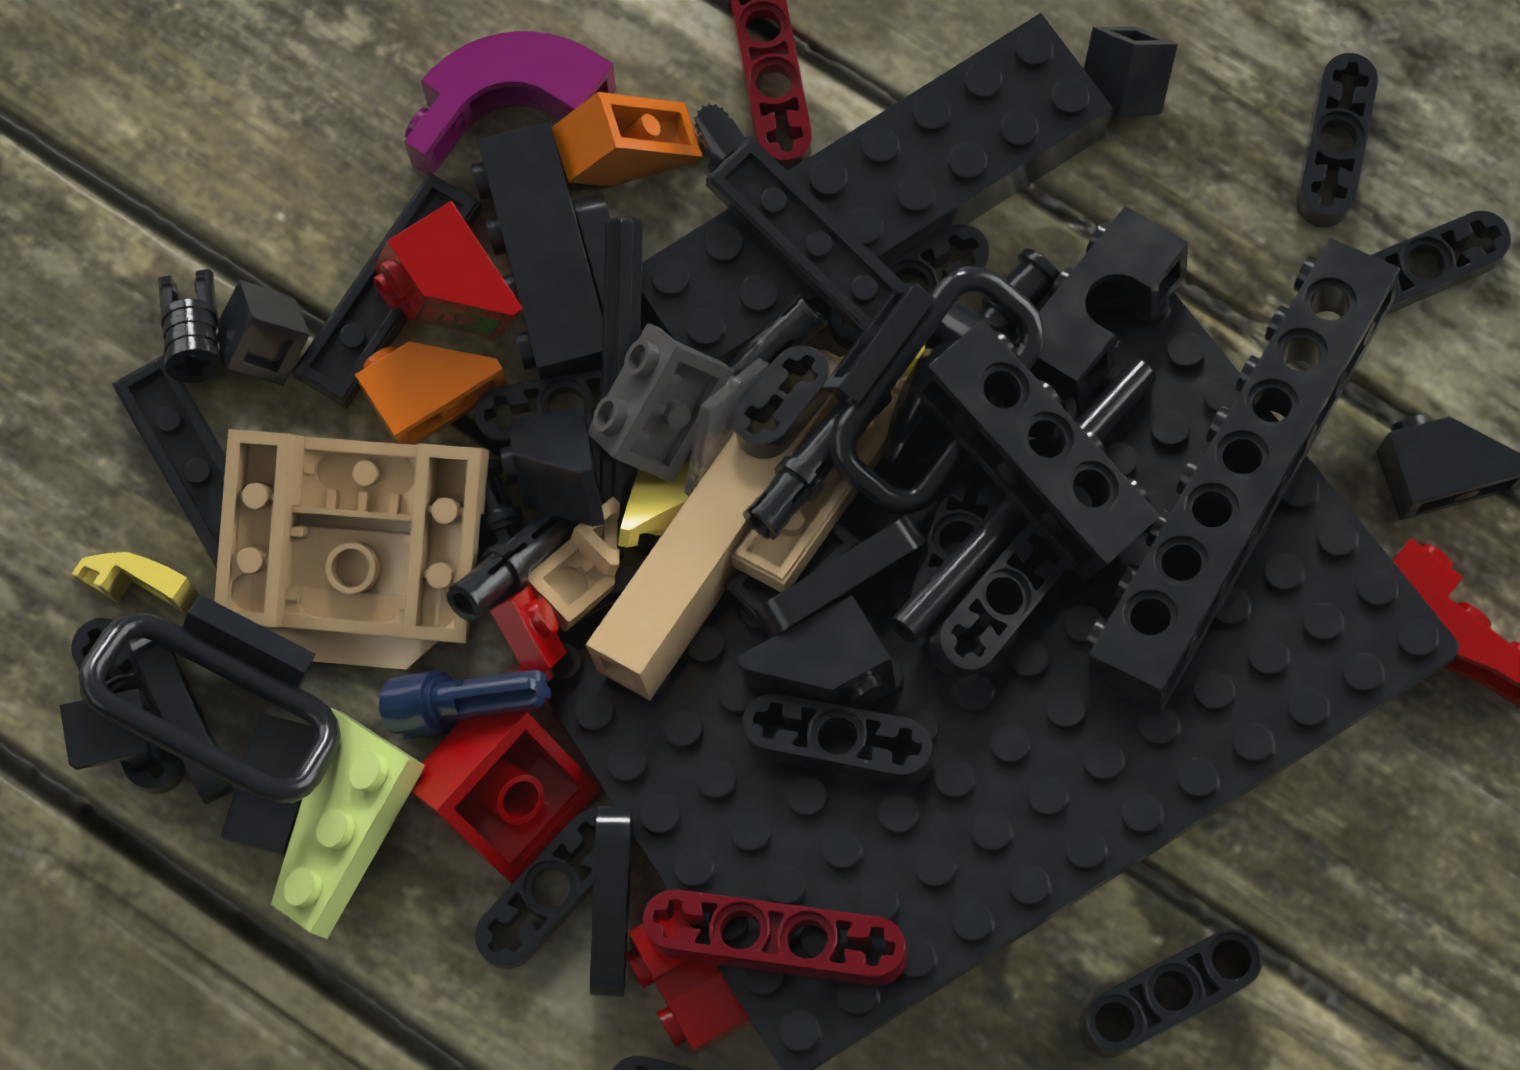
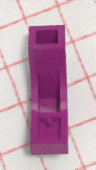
(501, 73)

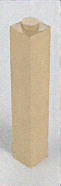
(689, 564)

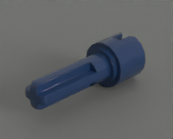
(433, 703)

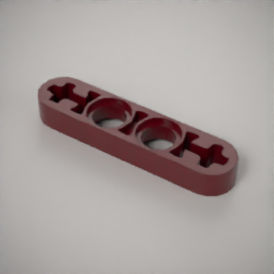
(768, 57)
(777, 926)

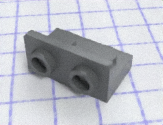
(656, 403)

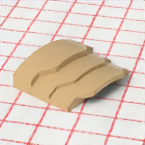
(349, 542)

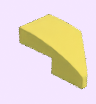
(652, 505)
(115, 572)

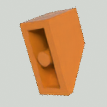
(624, 139)
(425, 387)

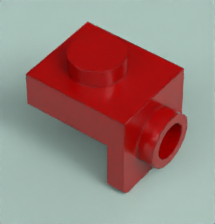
(530, 631)

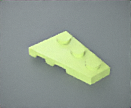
(343, 826)

